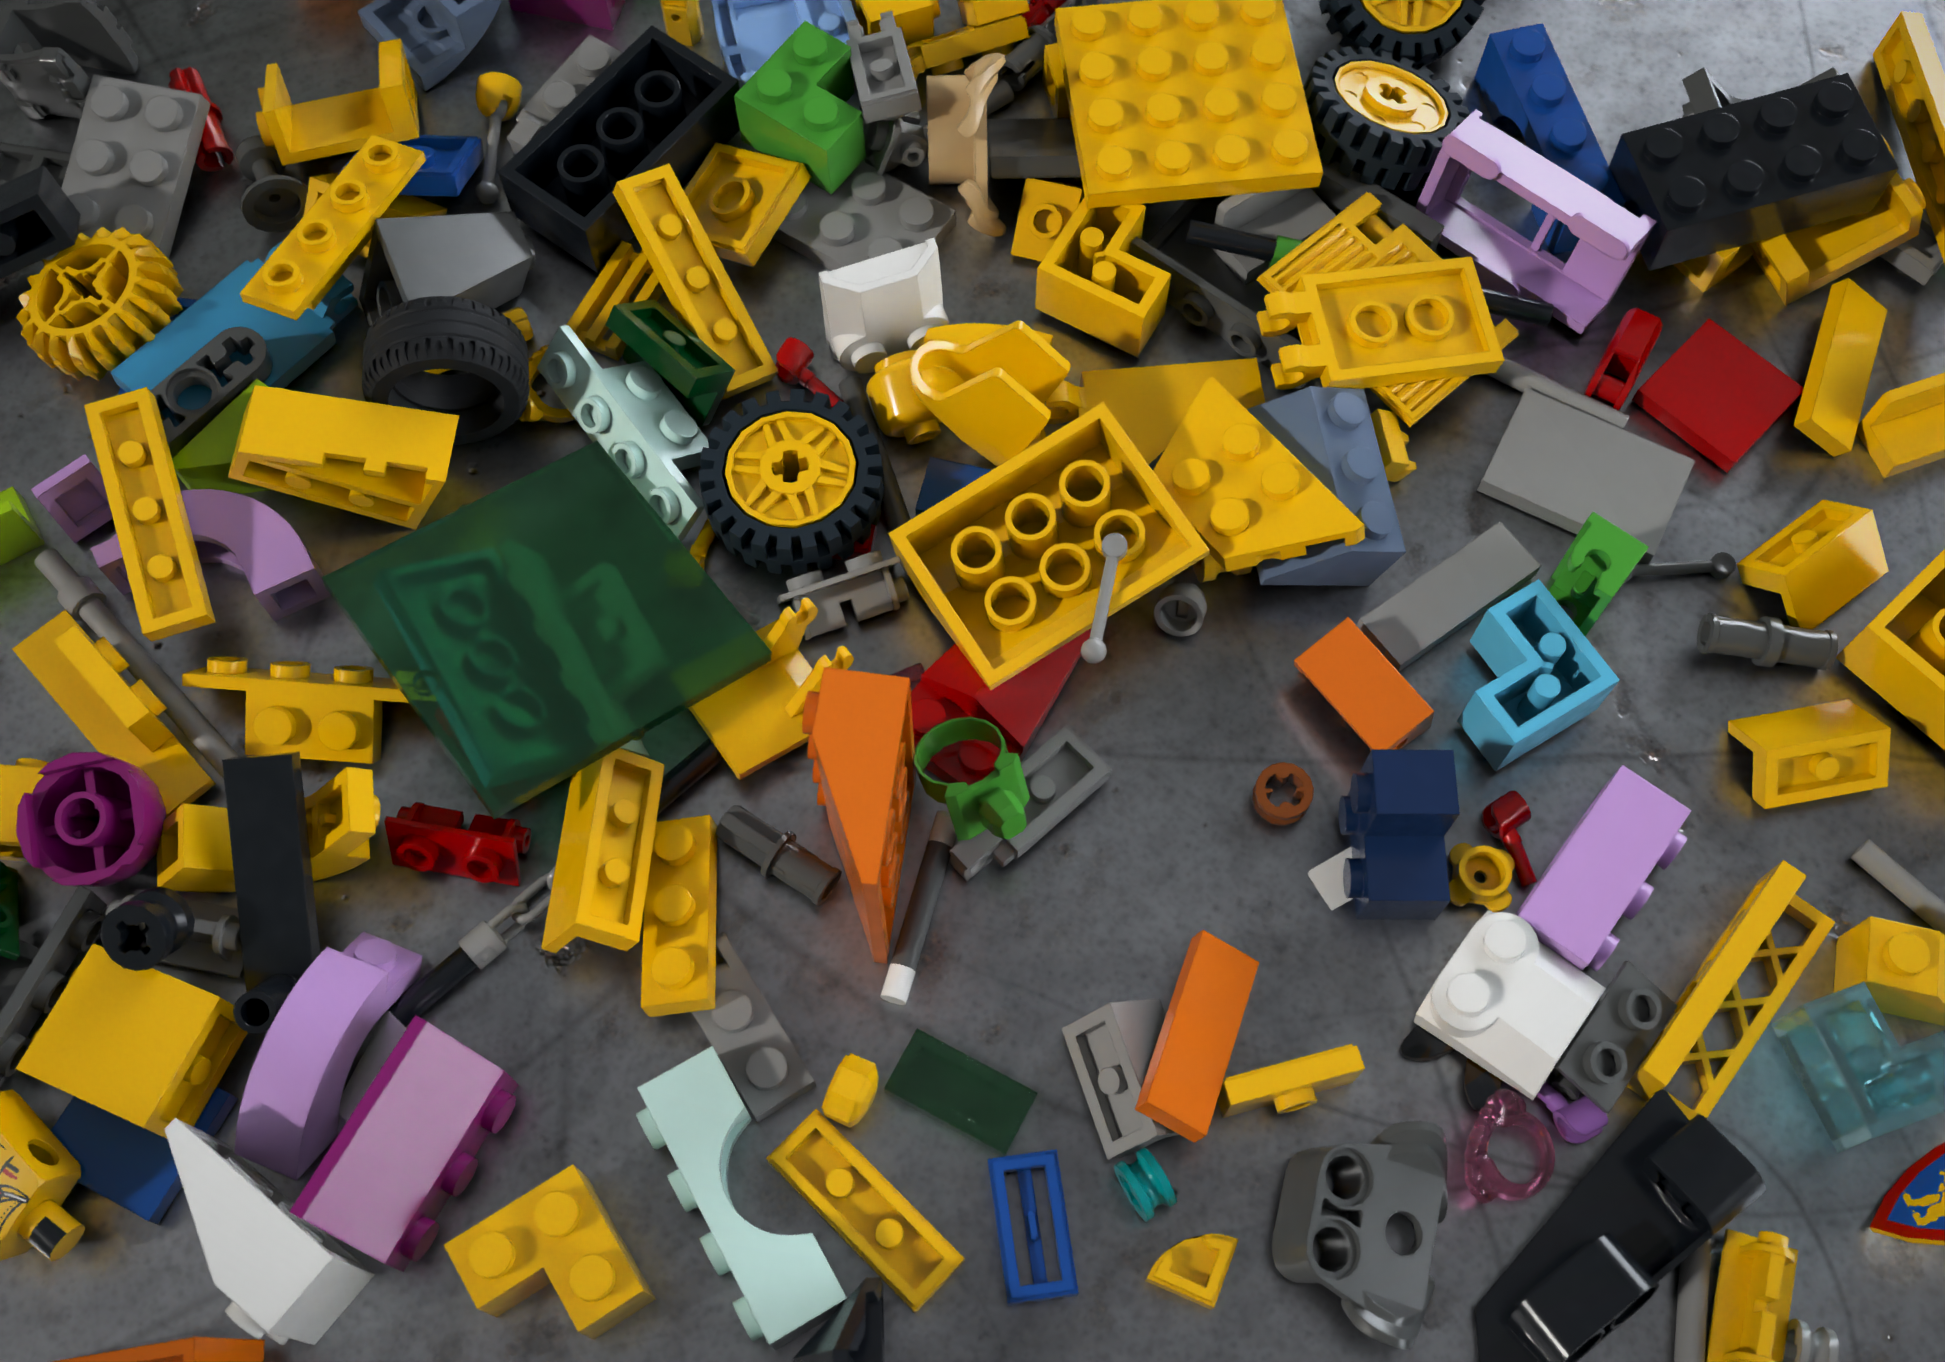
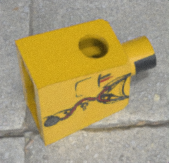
(34, 1184)

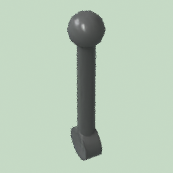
(1719, 566)

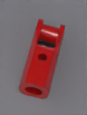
(1625, 356)

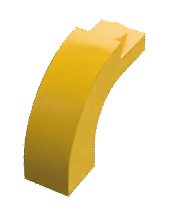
(340, 820)

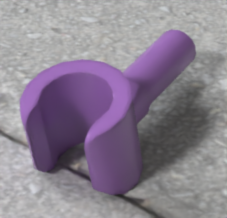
(1576, 1120)

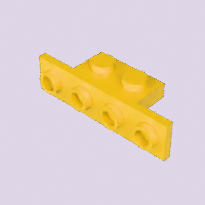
(333, 229)
(109, 710)
(305, 711)

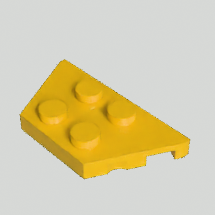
(1246, 487)

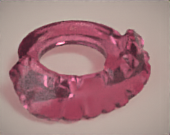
(1481, 1174)

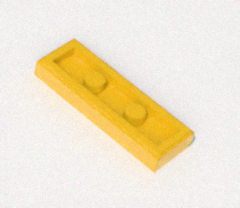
(1840, 368)
(865, 1210)

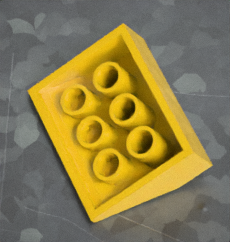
(1020, 554)

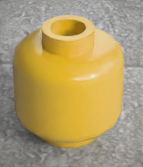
(896, 403)

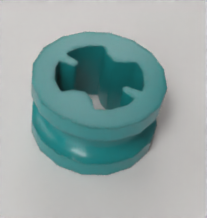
(1145, 1184)

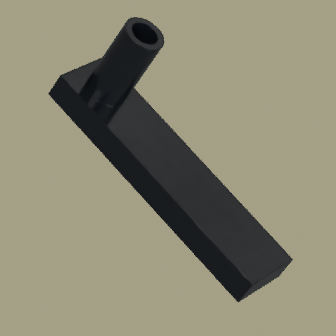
(270, 881)

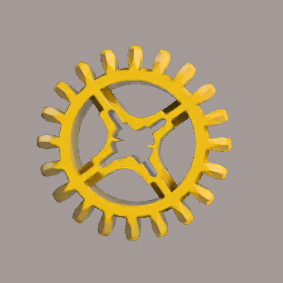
(98, 302)

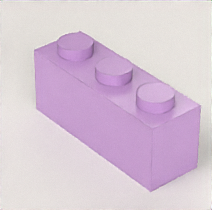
(1605, 869)

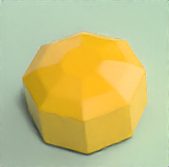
(851, 1090)

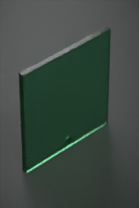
(545, 626)

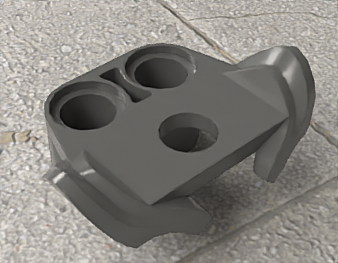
(1393, 1174)

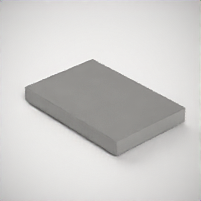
(1573, 464)

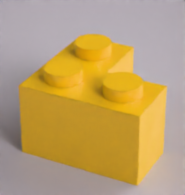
(1098, 284)
(558, 1238)

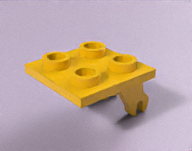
(763, 711)

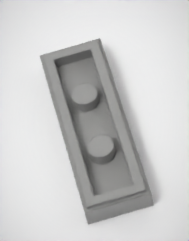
(1449, 596)

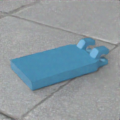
(290, 342)

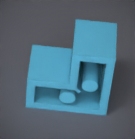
(1543, 672)

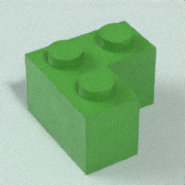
(800, 107)

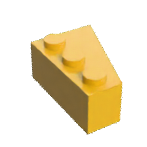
(345, 452)

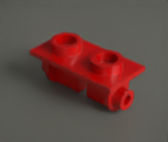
(432, 840)

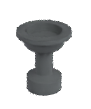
(274, 199)

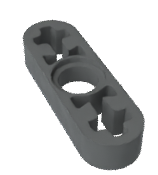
(197, 372)

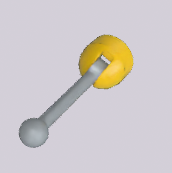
(498, 99)

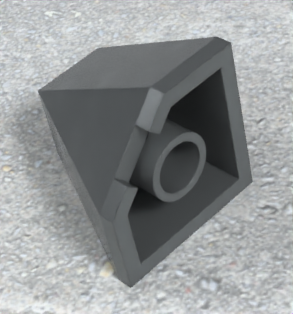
(445, 255)

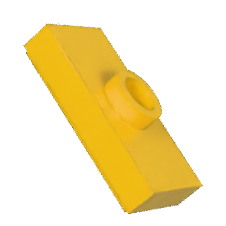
(1290, 1083)

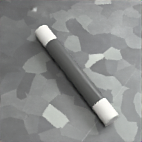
(920, 910)

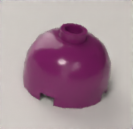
(91, 820)

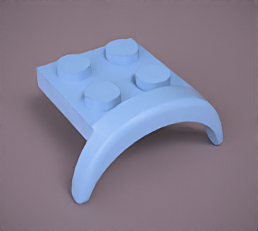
(756, 28)

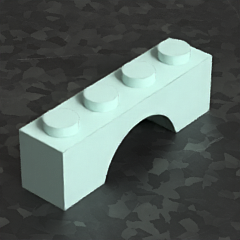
(781, 1276)

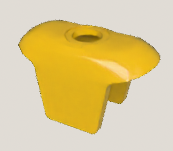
(991, 388)

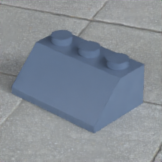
(1338, 444)

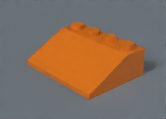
(867, 782)

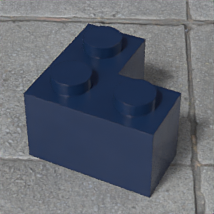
(1397, 831)

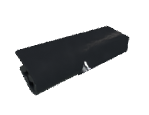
(1616, 1236)

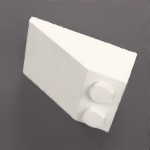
(271, 1264)

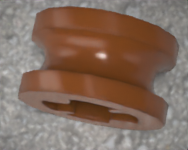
(1279, 775)

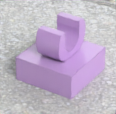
(76, 498)

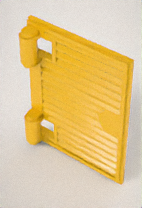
(1360, 241)

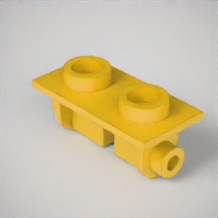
(1752, 1298)

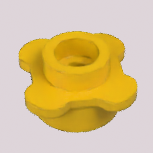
(1497, 869)

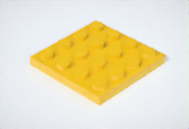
(1185, 100)

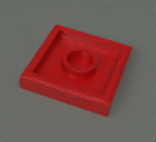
(1718, 395)

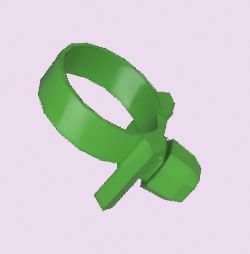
(988, 804)

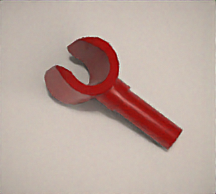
(792, 367)
(1501, 821)

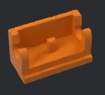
(1365, 688)

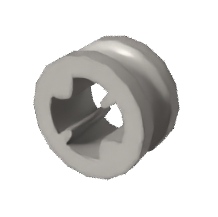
(1810, 1346)

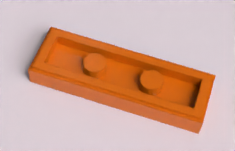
(1197, 1037)

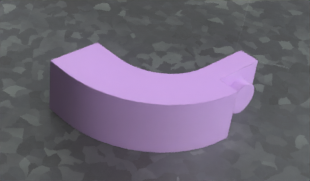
(244, 535)
(305, 1058)

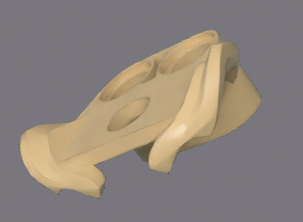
(960, 137)

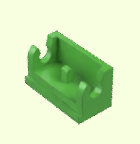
(1595, 569)

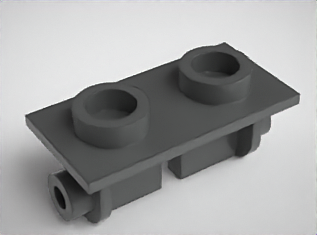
(1613, 1039)

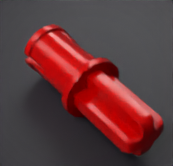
(213, 138)

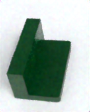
(680, 358)

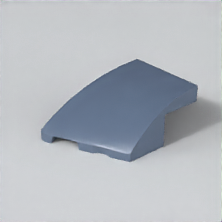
(433, 32)

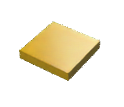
(744, 199)

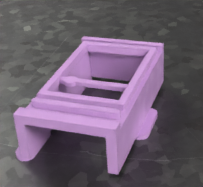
(1509, 261)

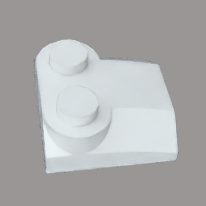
(882, 305)
(1509, 1002)

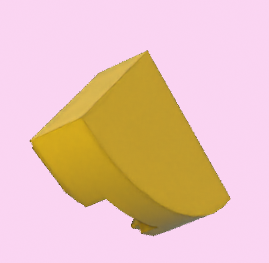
(1195, 1268)

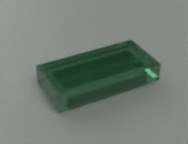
(960, 1093)

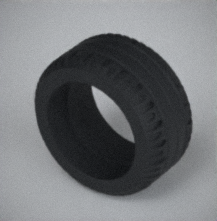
(456, 336)

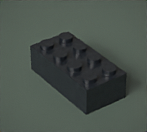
(639, 114)
(1753, 170)

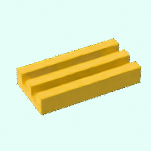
(600, 292)

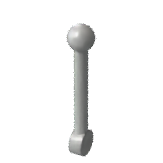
(1114, 549)

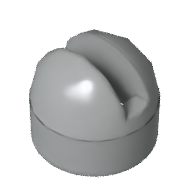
(1167, 606)

